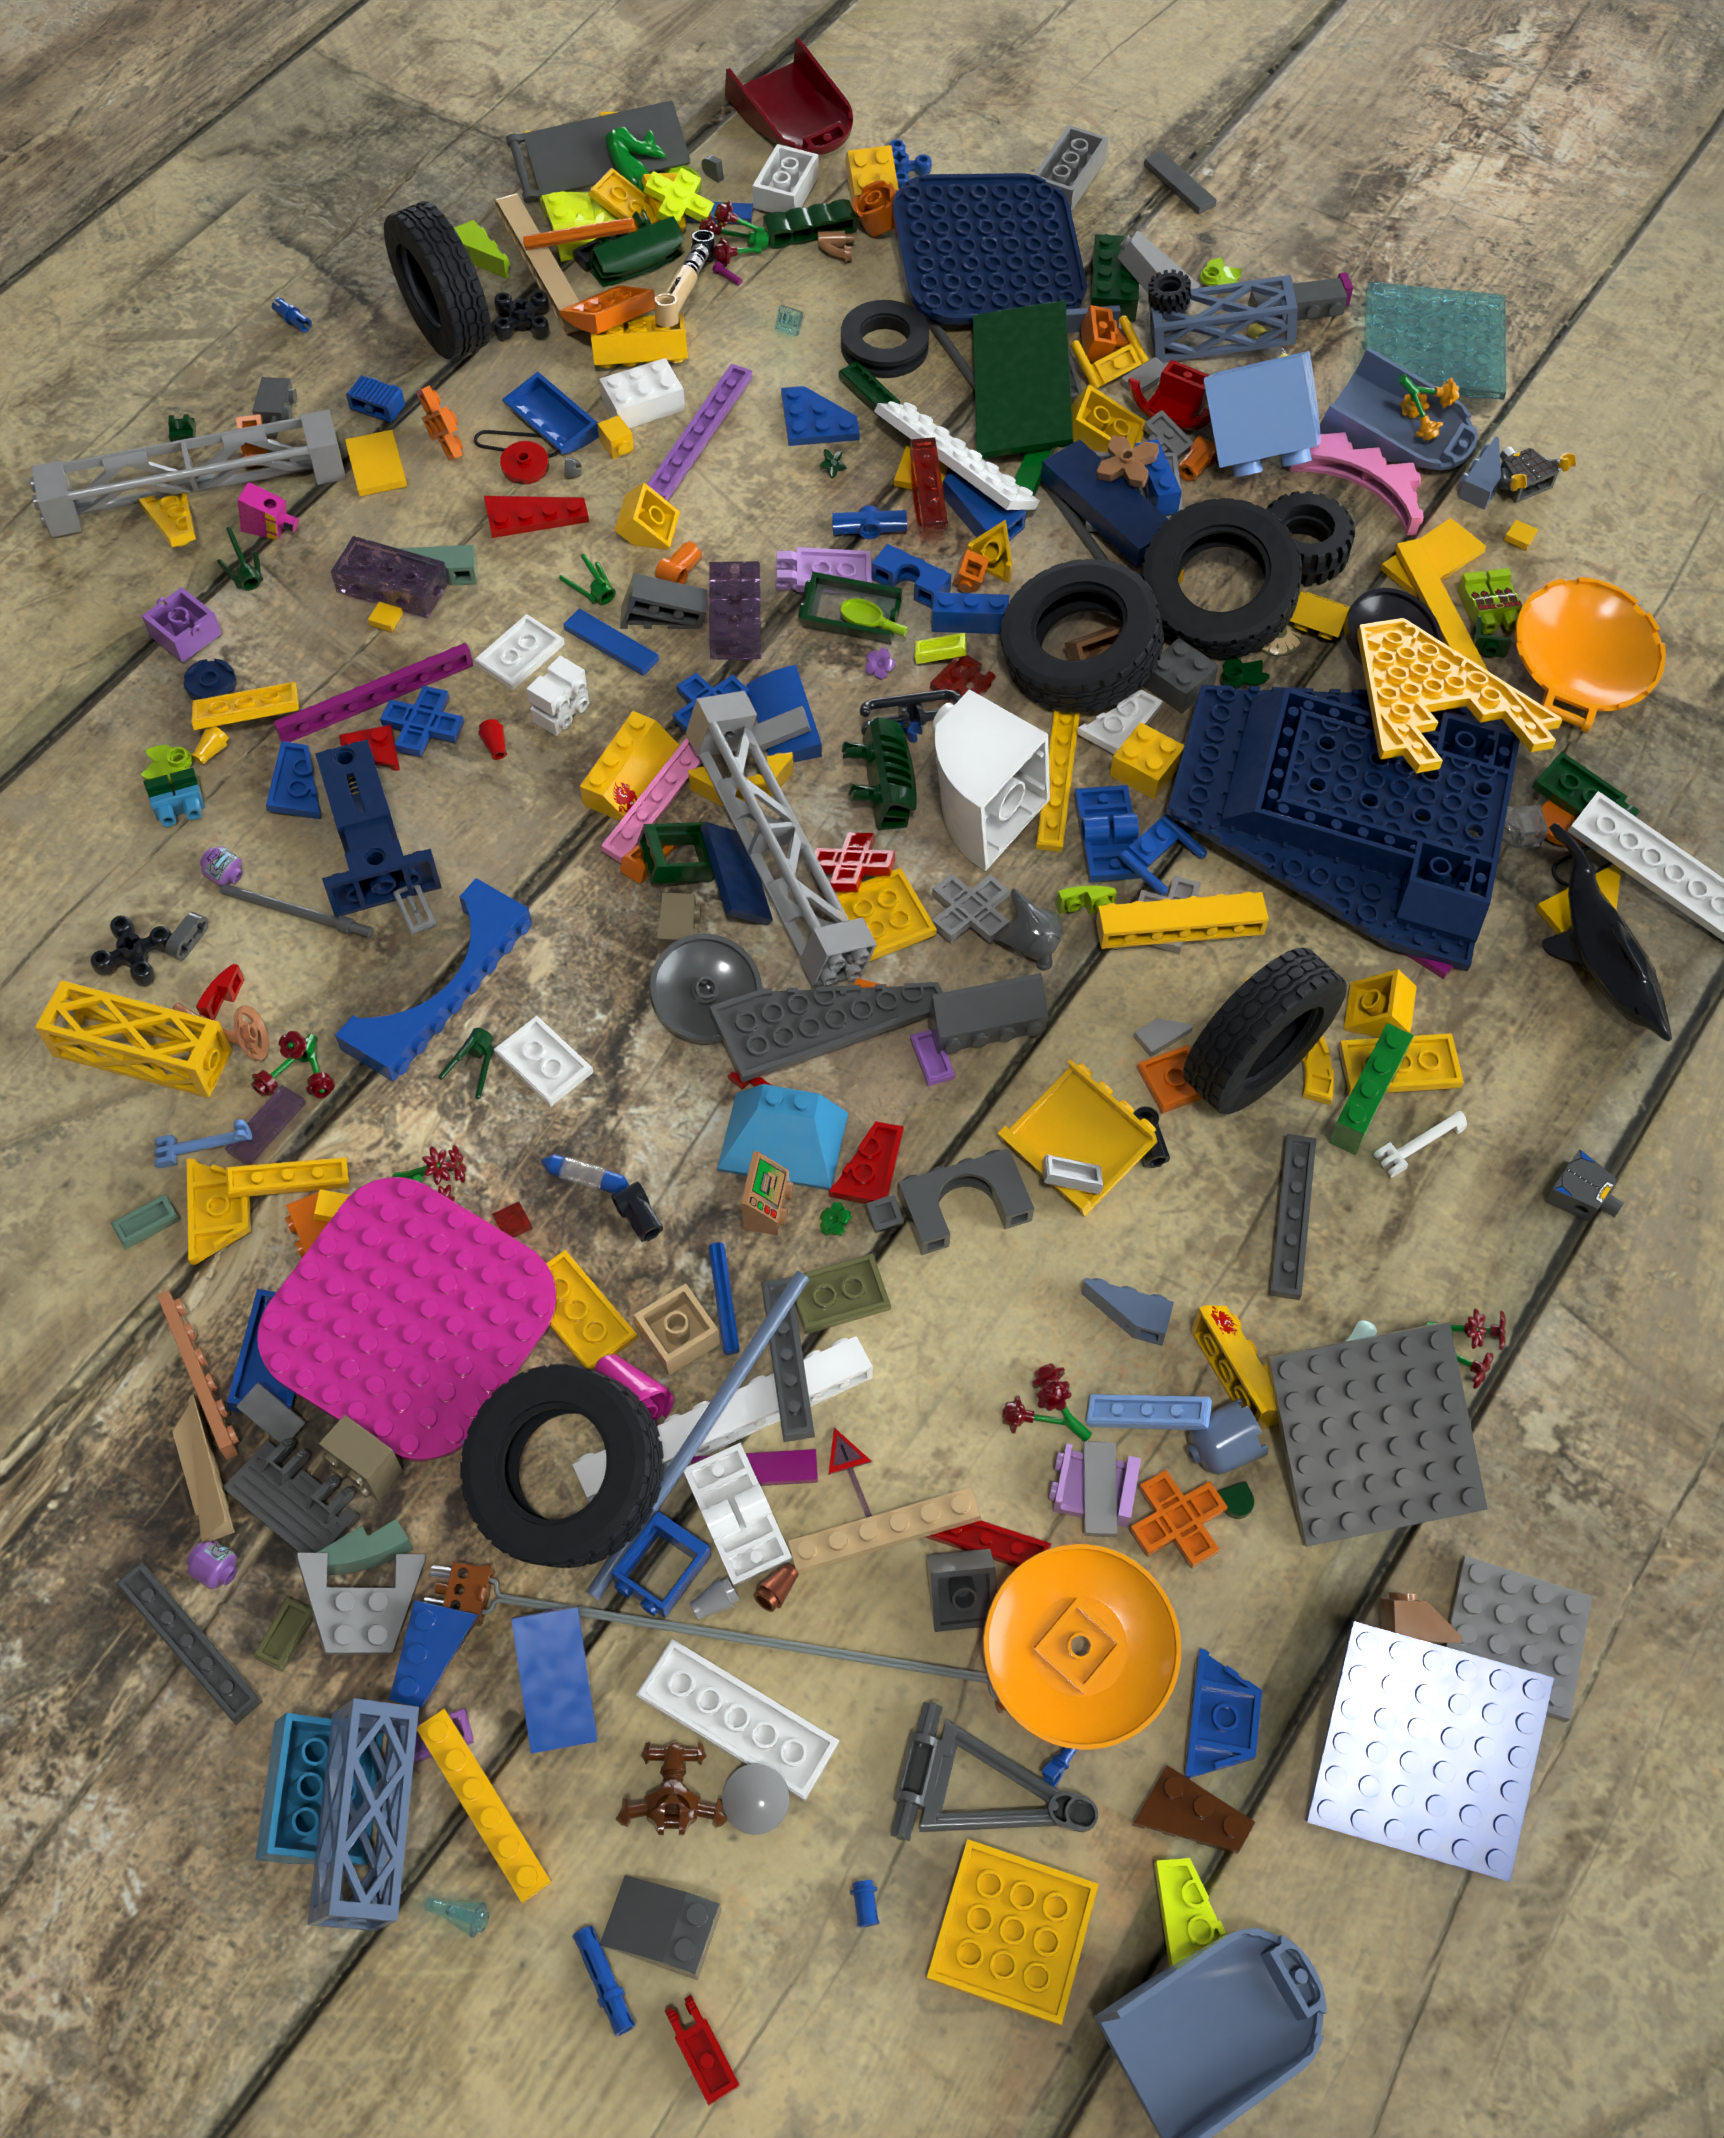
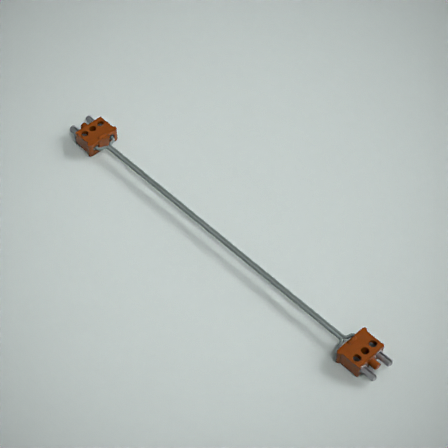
(480, 1579)

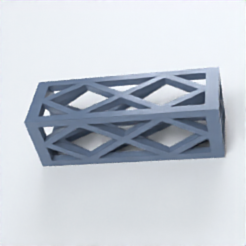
(1239, 315)
(389, 1812)

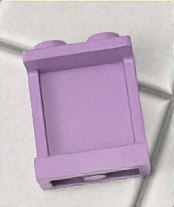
(1069, 1490)

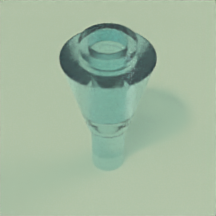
(466, 1916)

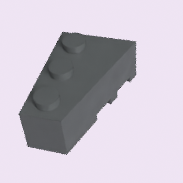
(662, 602)

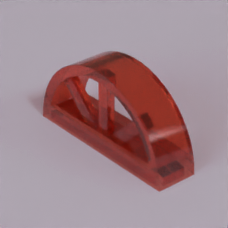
(927, 486)

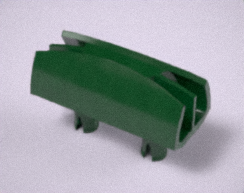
(636, 252)
(889, 773)

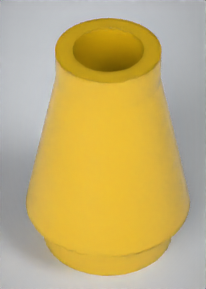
(210, 744)

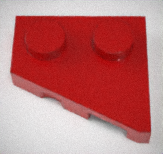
(381, 744)

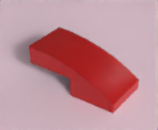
(223, 987)

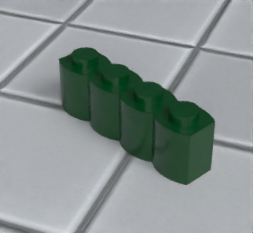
(803, 224)

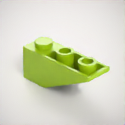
(482, 250)

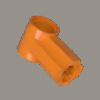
(1201, 454)
(679, 564)

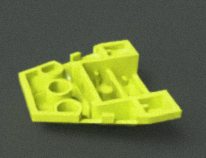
(570, 211)

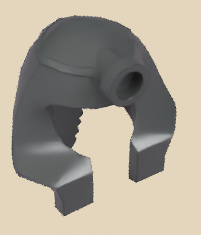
(1033, 932)

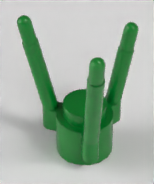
(600, 588)

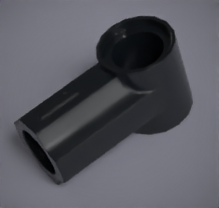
(1158, 1153)
(634, 1205)

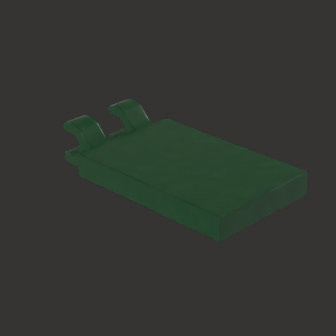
(1574, 786)

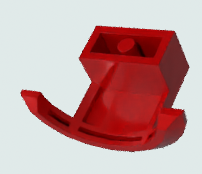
(1179, 395)

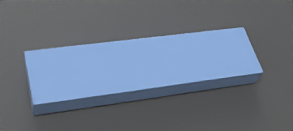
(1149, 1412)

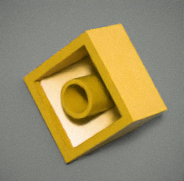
(647, 519)
(1319, 614)
(1380, 1001)

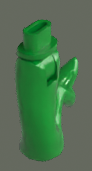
(620, 143)

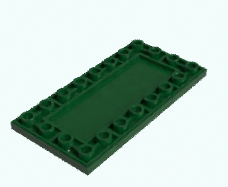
(1022, 380)

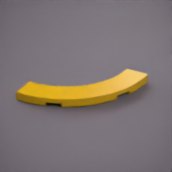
(1318, 1073)

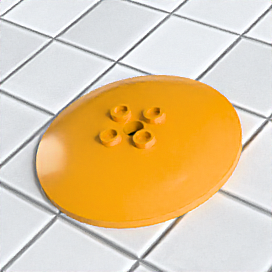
(1129, 1656)

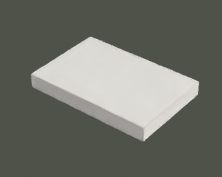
(519, 652)
(543, 1061)

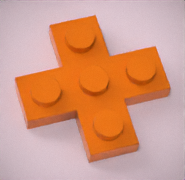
(440, 422)
(1178, 1519)

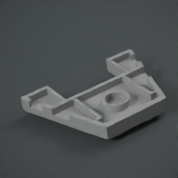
(359, 1618)

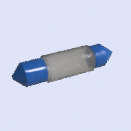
(584, 1173)

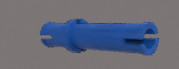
(608, 1991)

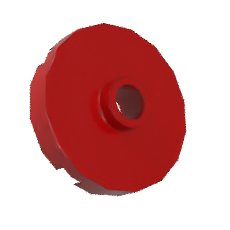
(524, 462)

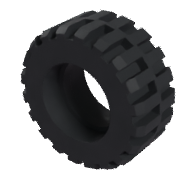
(1323, 520)

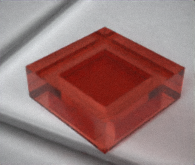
(512, 1220)

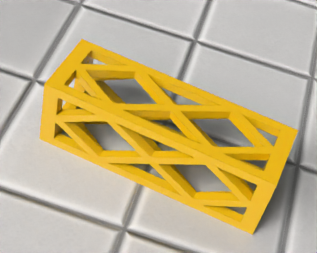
(208, 1047)

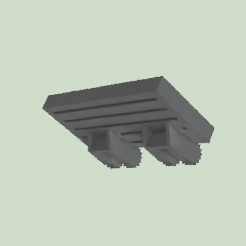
(290, 1506)

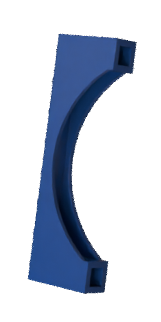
(394, 1040)

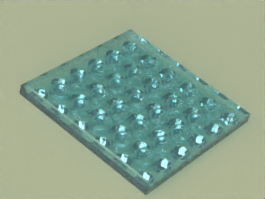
(1440, 335)

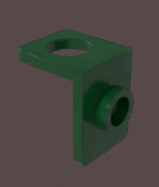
(1489, 645)

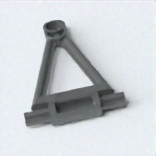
(927, 1775)

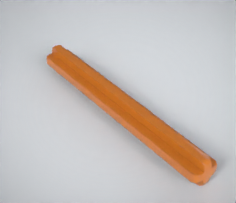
(579, 233)

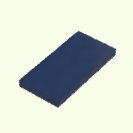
(735, 875)

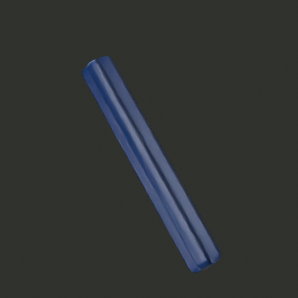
(723, 1298)

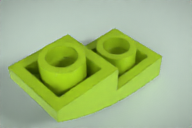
(1090, 897)

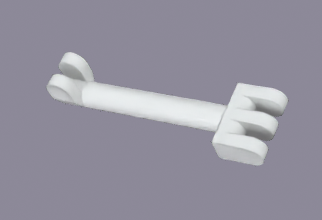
(1455, 1121)

